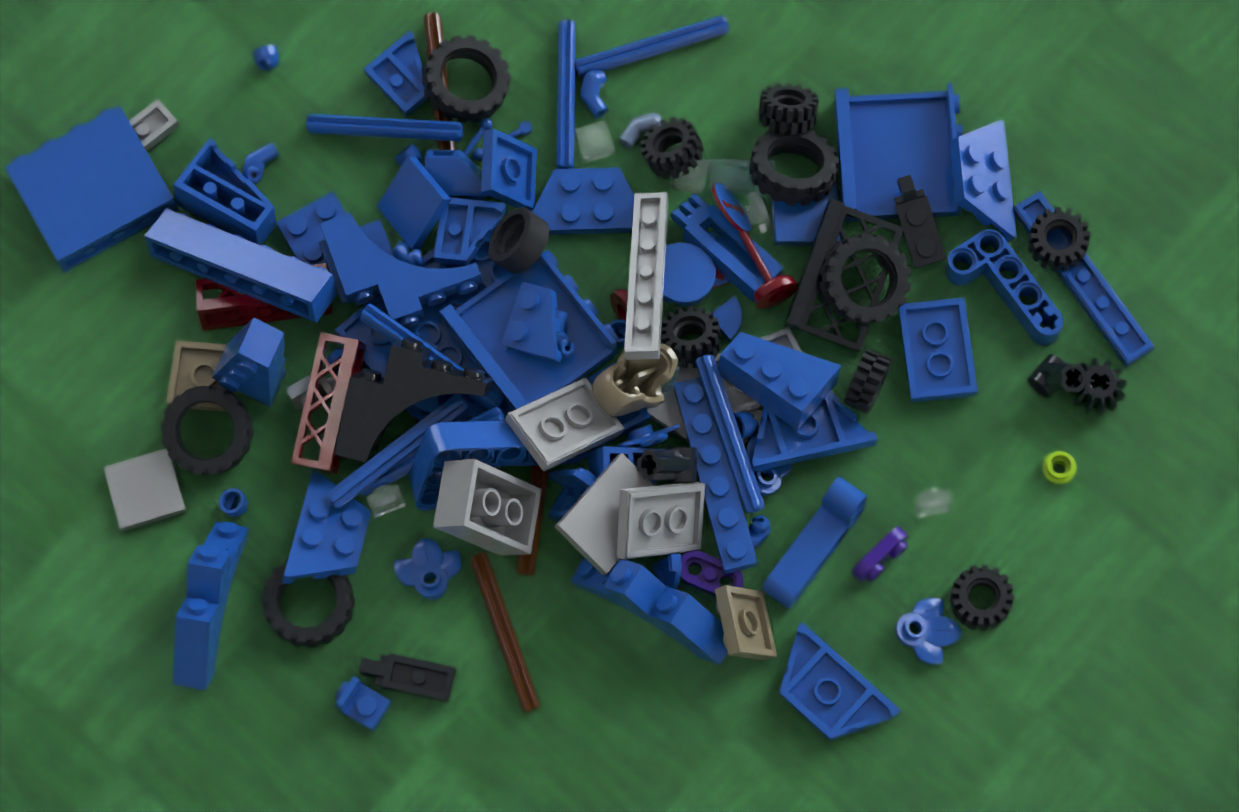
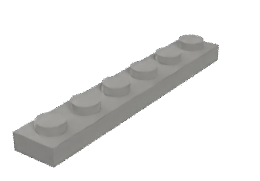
(646, 276)

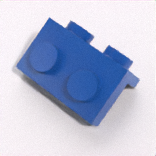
(574, 485)

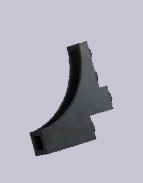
(409, 378)

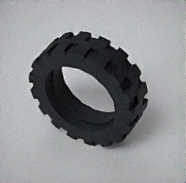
(479, 52)
(787, 188)
(896, 269)
(172, 436)
(314, 635)

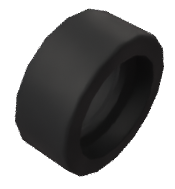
(518, 240)

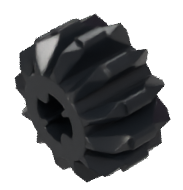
(1097, 397)

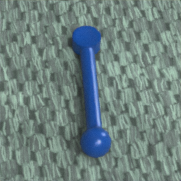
(485, 124)
(524, 128)

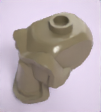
(634, 383)

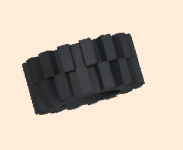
(788, 108)
(677, 159)
(1067, 222)
(691, 323)
(868, 381)
(990, 579)

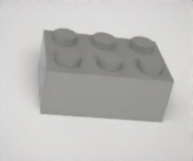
(487, 507)

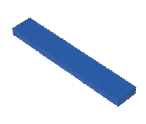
(1091, 290)

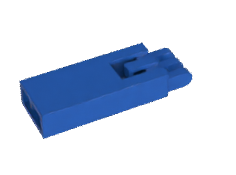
(728, 257)

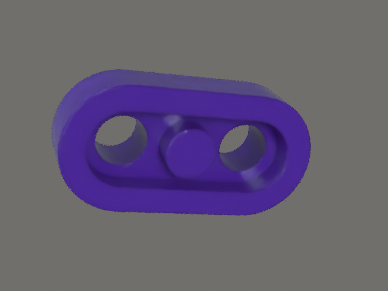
(890, 546)
(710, 573)

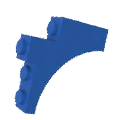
(403, 286)
(663, 607)
(202, 612)

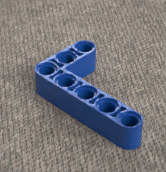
(480, 440)

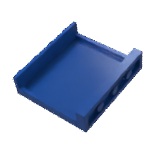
(896, 138)
(91, 188)
(515, 374)

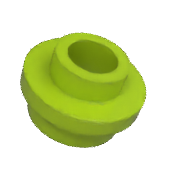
(1066, 461)

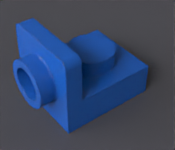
(361, 703)

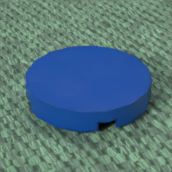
(687, 274)

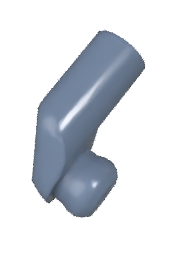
(637, 127)

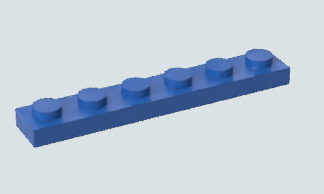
(714, 471)

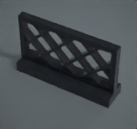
(809, 285)

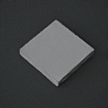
(144, 490)

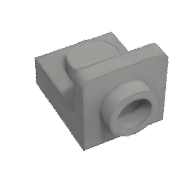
(298, 391)

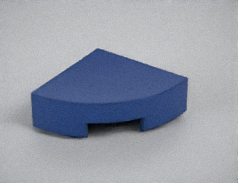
(729, 318)
(669, 570)

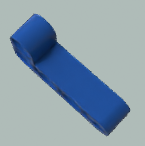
(1008, 289)
(816, 542)

